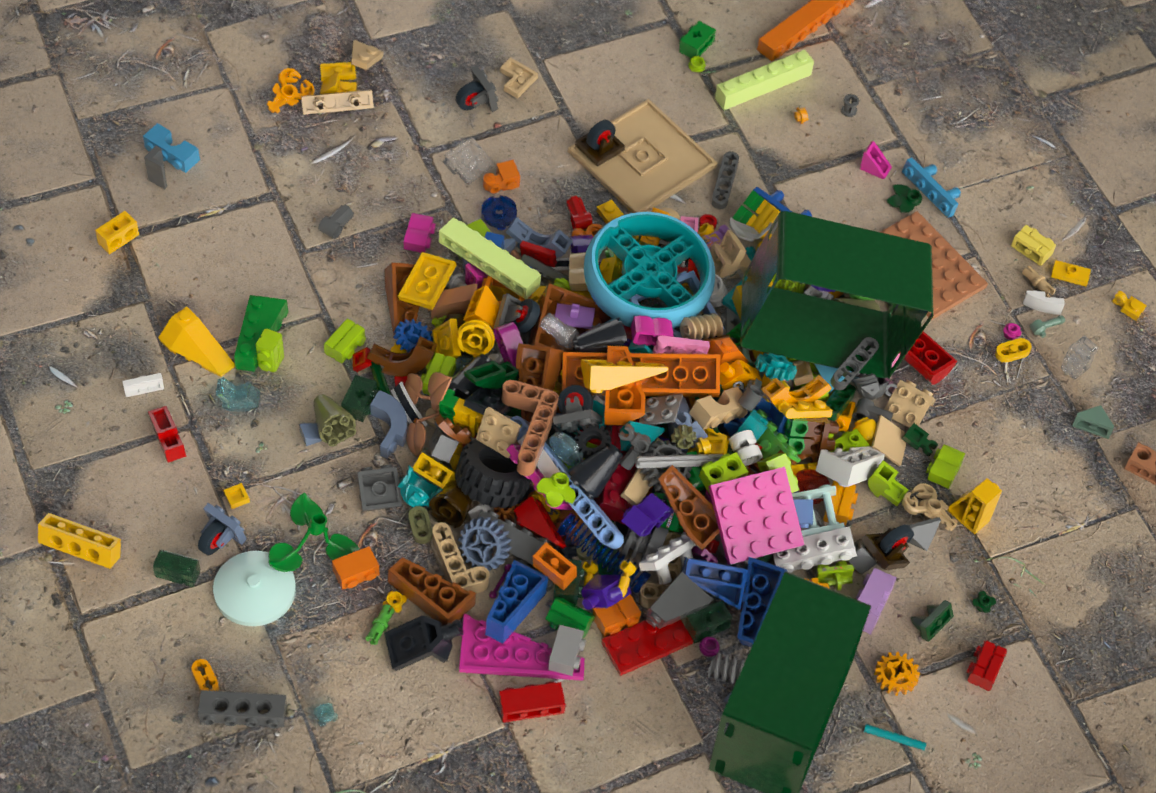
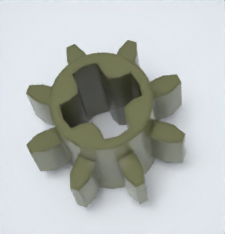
(684, 436)

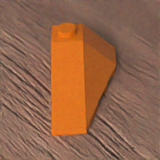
(627, 401)

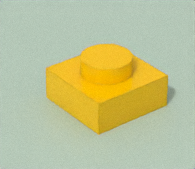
(236, 496)

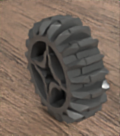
(660, 449)

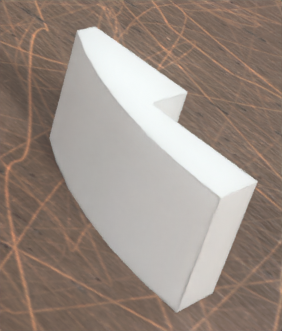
(1038, 301)

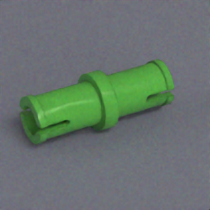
(380, 624)

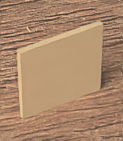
(889, 440)

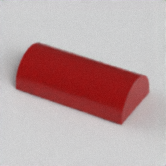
(930, 359)

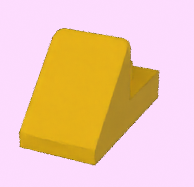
(333, 85)

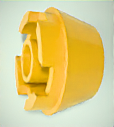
(475, 337)

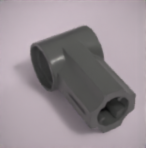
(334, 224)
(752, 394)
(866, 408)

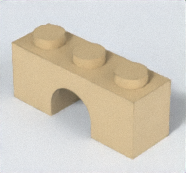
(712, 413)

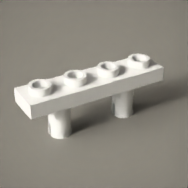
(665, 554)

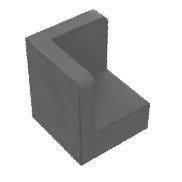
(864, 559)

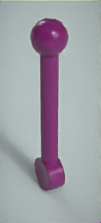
(493, 594)

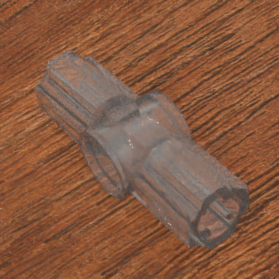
(563, 333)

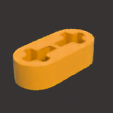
(209, 675)

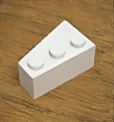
(849, 466)

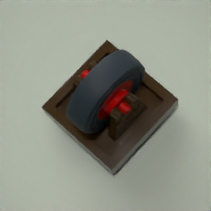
(600, 143)
(890, 546)

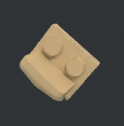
(729, 255)

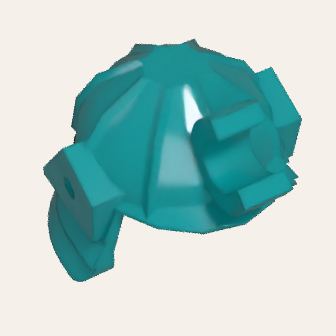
(417, 490)

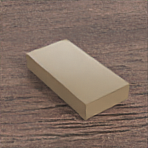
(803, 373)

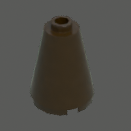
(450, 506)

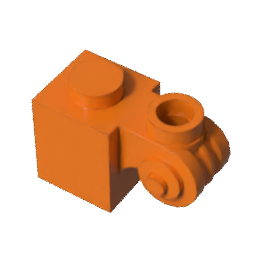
(506, 178)

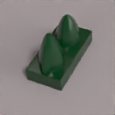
(938, 617)

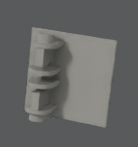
(661, 409)

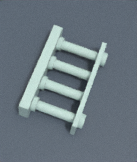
(824, 492)

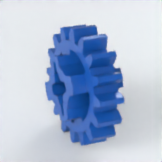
(408, 333)

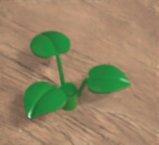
(303, 512)

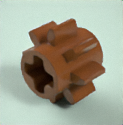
(505, 513)

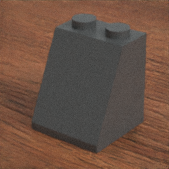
(677, 602)

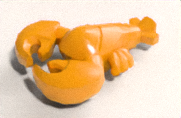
(288, 93)

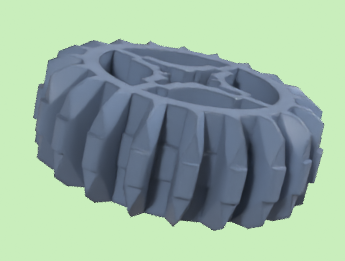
(481, 553)

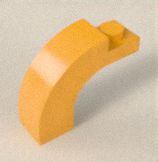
(810, 392)

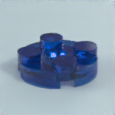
(497, 220)

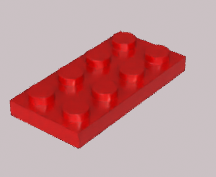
(644, 644)

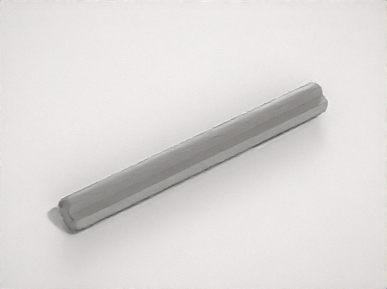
(675, 460)

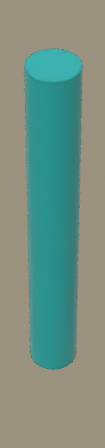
(895, 737)

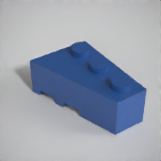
(719, 579)

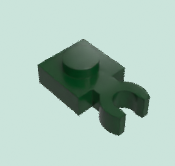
(917, 438)

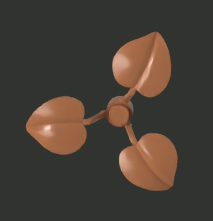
(437, 387)

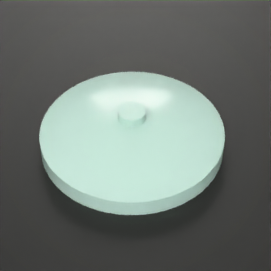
(252, 590)

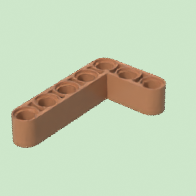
(544, 406)

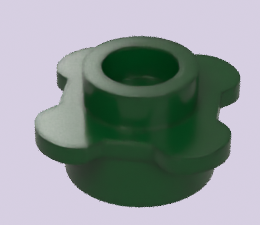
(983, 607)

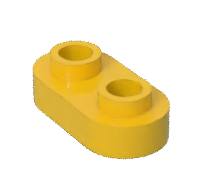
(1012, 351)

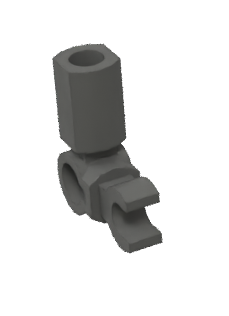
(640, 445)

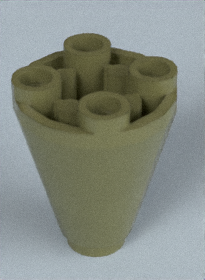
(333, 421)

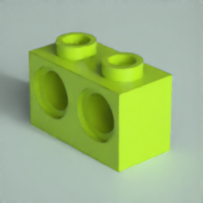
(720, 469)

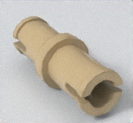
(1038, 281)

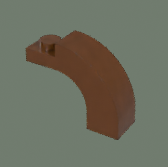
(404, 363)

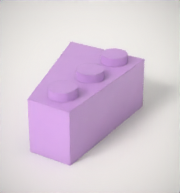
(875, 593)

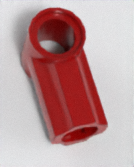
(579, 216)

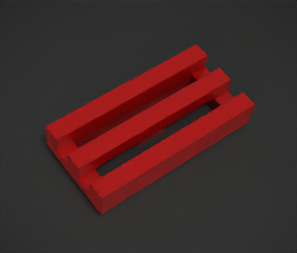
(539, 253)

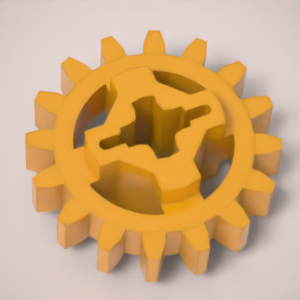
(888, 667)

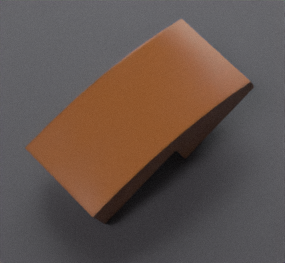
(456, 432)

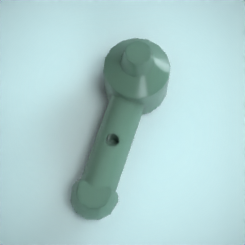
(1039, 327)

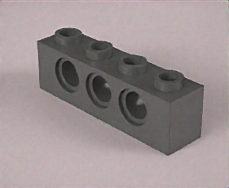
(234, 701)

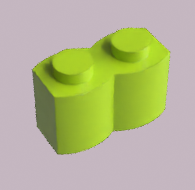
(945, 466)

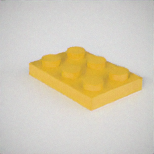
(427, 280)

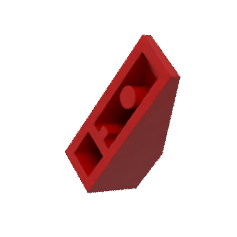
(535, 517)

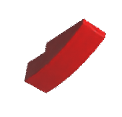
(167, 434)

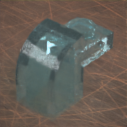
(237, 398)

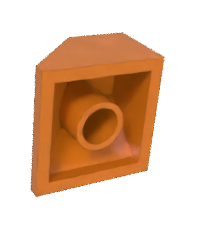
(726, 348)

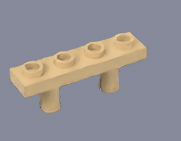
(337, 102)

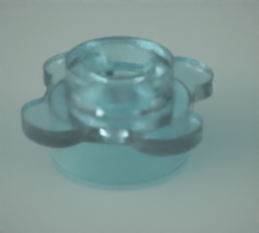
(325, 708)

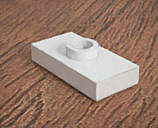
(143, 385)

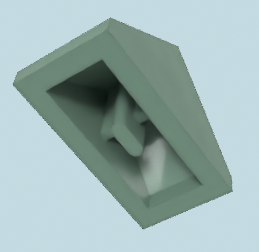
(1094, 421)

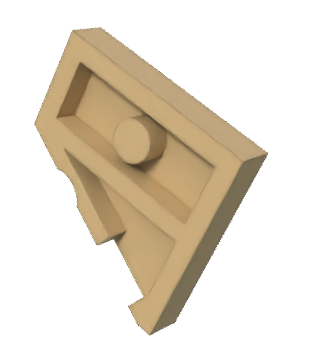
(364, 55)

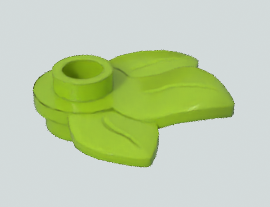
(555, 491)

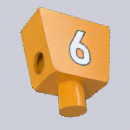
(737, 374)

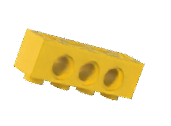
(79, 540)

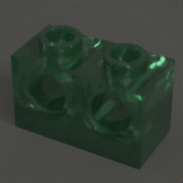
(708, 621)

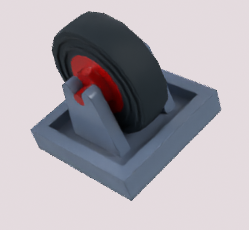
(219, 530)

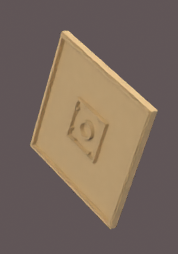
(655, 161)

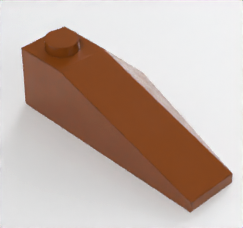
(538, 367)

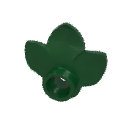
(904, 198)

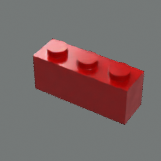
(532, 701)

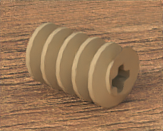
(701, 326)

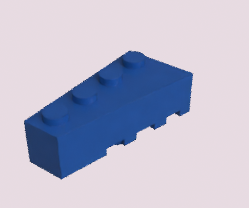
(759, 592)
(516, 599)

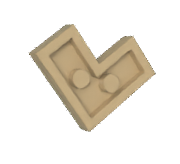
(520, 75)

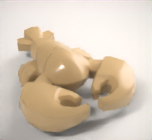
(929, 506)

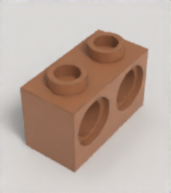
(1145, 466)

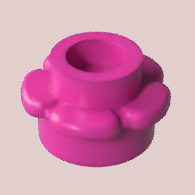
(1009, 334)

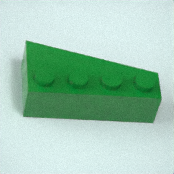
(259, 315)

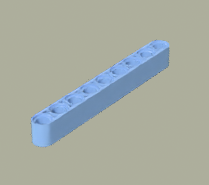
(581, 503)

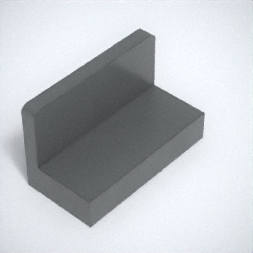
(155, 167)

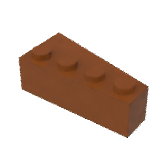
(430, 592)

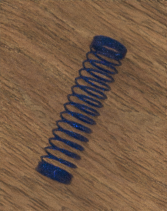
(642, 579)

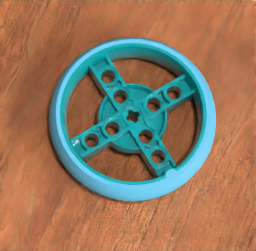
(648, 268)

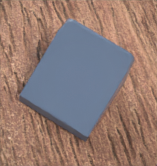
(309, 433)

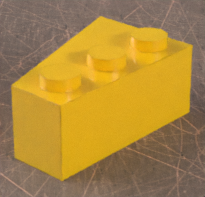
(976, 505)

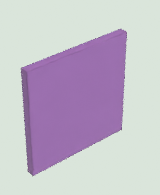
(575, 315)

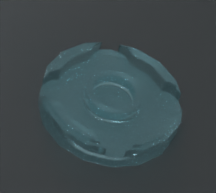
(565, 448)

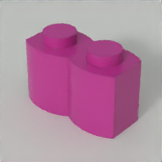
(419, 232)
(647, 330)

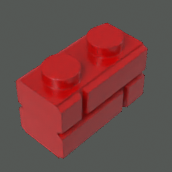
(987, 665)

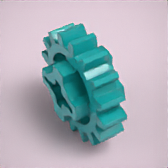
(776, 366)

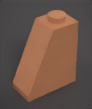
(453, 301)

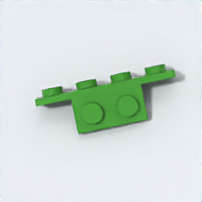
(774, 441)

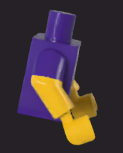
(605, 590)

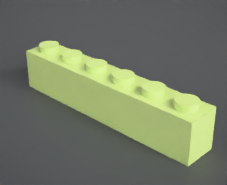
(764, 79)
(490, 258)

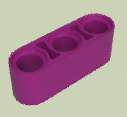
(507, 339)

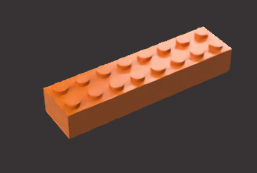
(687, 373)

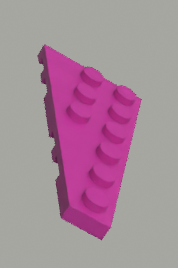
(513, 658)

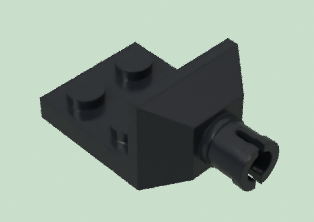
(421, 639)

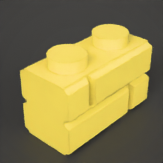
(1033, 245)

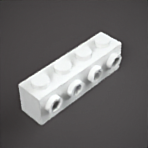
(818, 550)

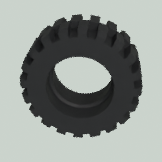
(490, 477)

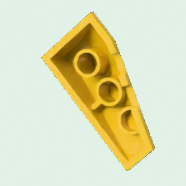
(191, 339)
(604, 375)

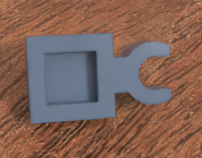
(695, 427)

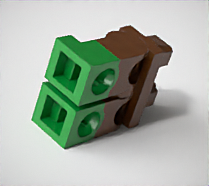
(811, 434)

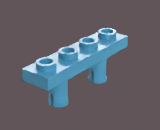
(922, 179)

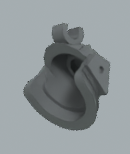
(872, 387)

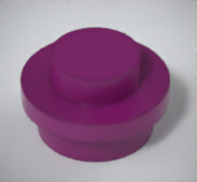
(709, 647)

